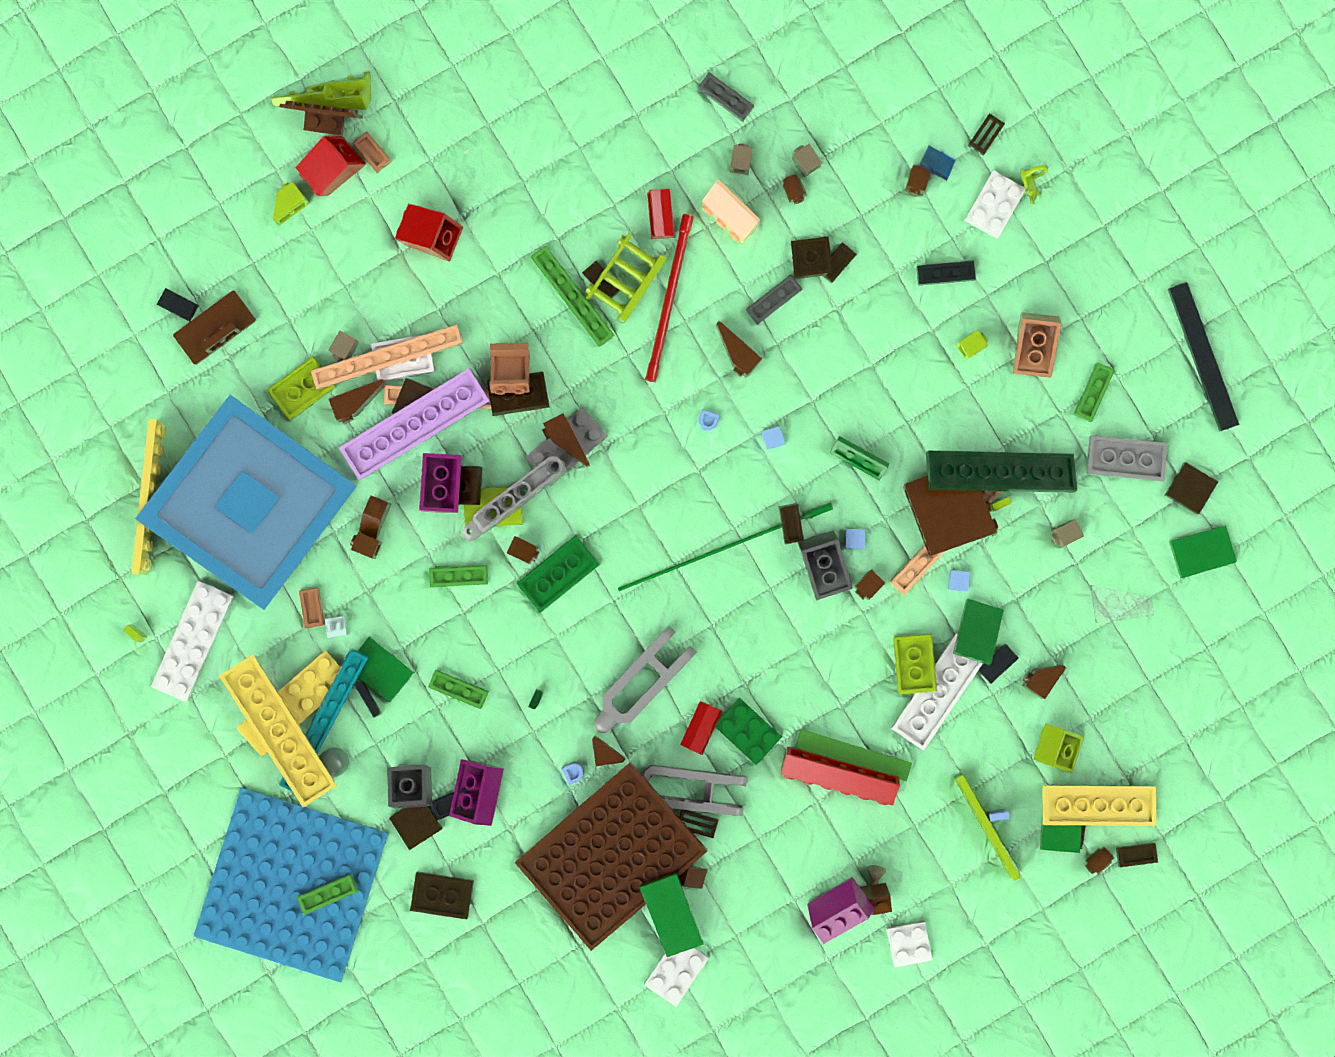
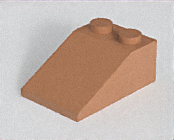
(1036, 344)

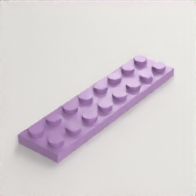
(414, 424)

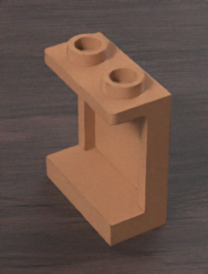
(509, 368)

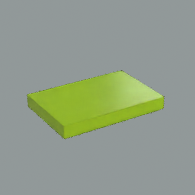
(297, 390)
(487, 496)
(915, 664)

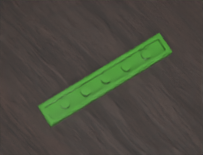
(572, 296)
(852, 754)

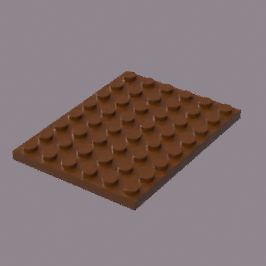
(605, 851)

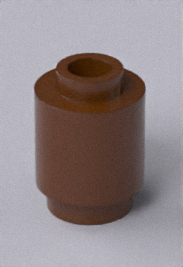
(794, 189)
(1099, 861)

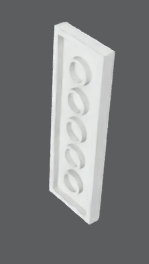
(192, 641)
(929, 710)

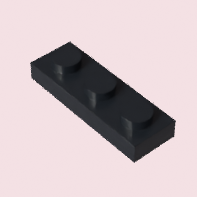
(946, 273)

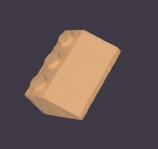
(730, 212)

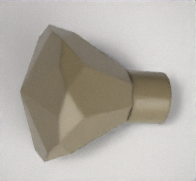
(875, 873)

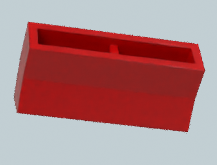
(660, 214)
(701, 728)

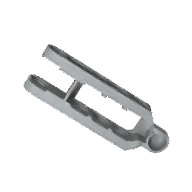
(535, 480)
(610, 715)
(710, 778)

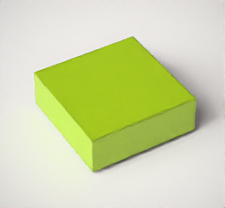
(1000, 504)
(135, 633)

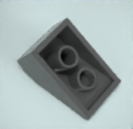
(825, 565)

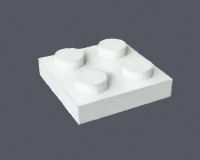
(909, 944)

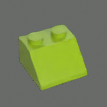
(1058, 748)

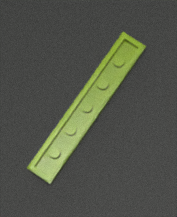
(987, 827)

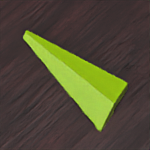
(347, 94)

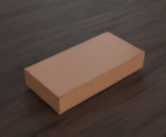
(372, 152)
(311, 607)

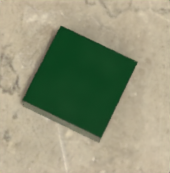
(536, 699)

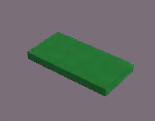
(558, 574)
(671, 914)

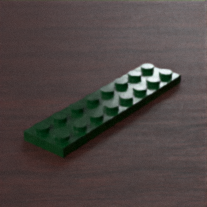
(1001, 471)

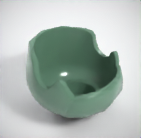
(335, 761)

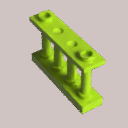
(633, 294)

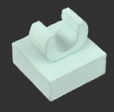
(336, 626)

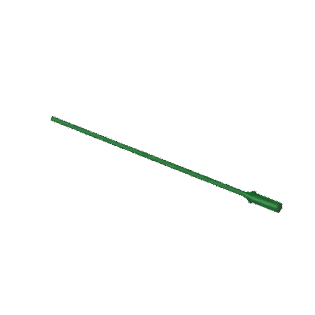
(810, 514)

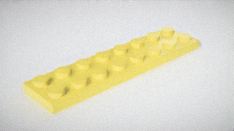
(149, 486)
(278, 730)

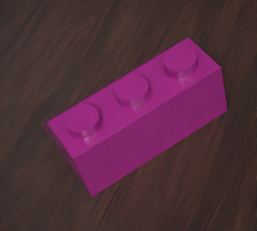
(440, 483)
(482, 788)
(839, 910)

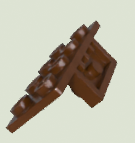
(323, 120)
(214, 327)

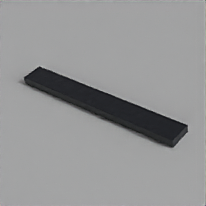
(1203, 356)

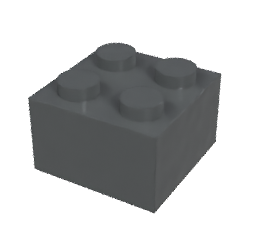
(409, 786)

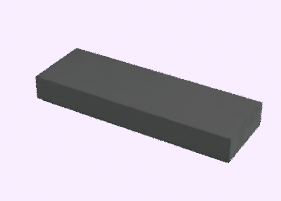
(725, 97)
(774, 299)

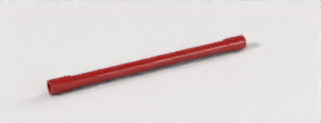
(684, 231)

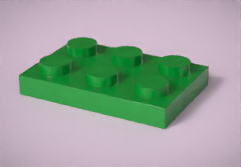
(748, 731)

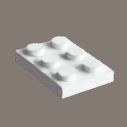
(995, 204)
(406, 369)
(676, 974)

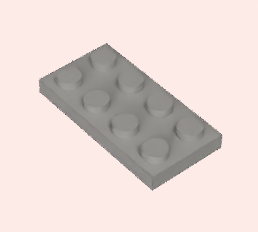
(587, 433)
(1126, 458)

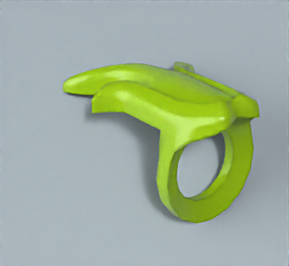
(1029, 183)

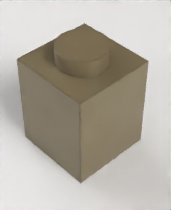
(741, 159)
(806, 159)
(343, 346)
(1066, 533)

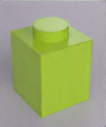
(972, 344)

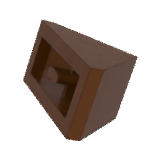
(604, 753)
(693, 877)

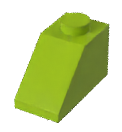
(288, 203)

